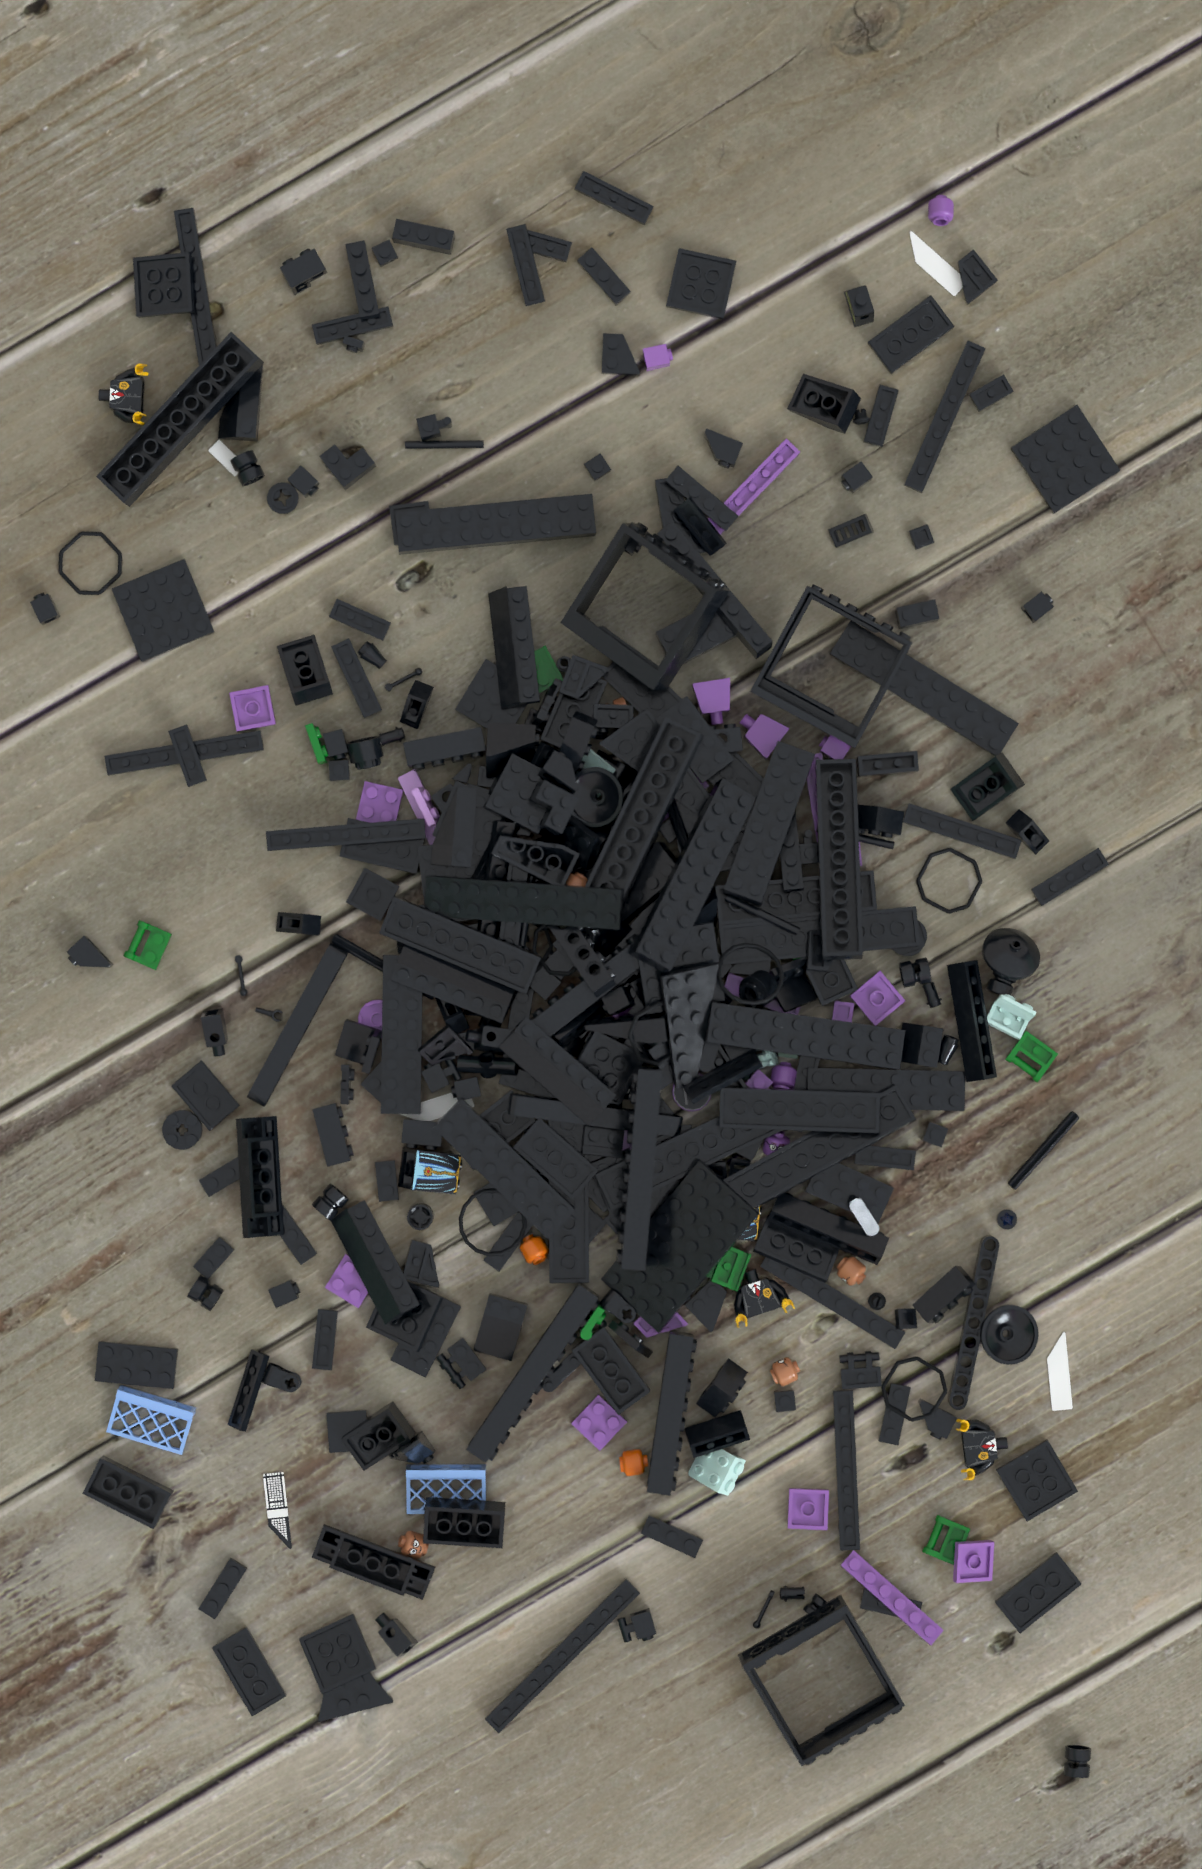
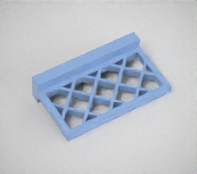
(157, 1404)
(443, 1472)

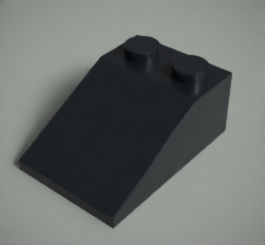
(824, 403)
(304, 670)
(987, 786)
(500, 1327)
(378, 1436)

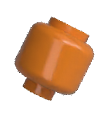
(534, 1249)
(633, 1462)

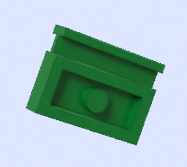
(546, 669)
(319, 750)
(731, 1269)

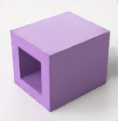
(657, 357)
(833, 748)
(758, 1080)

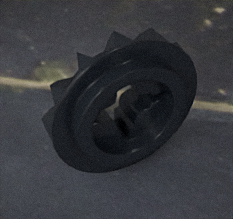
(274, 494)

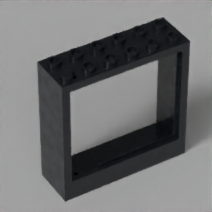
(615, 648)
(805, 706)
(793, 1636)

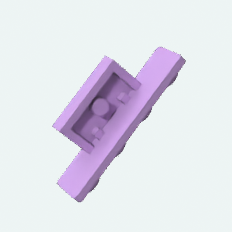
(420, 802)

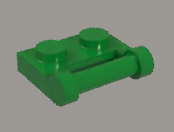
(154, 947)
(1034, 1050)
(595, 1317)
(955, 1533)

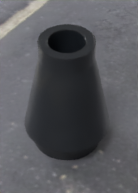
(371, 654)
(948, 1047)

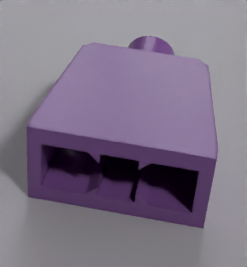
(713, 698)
(763, 733)

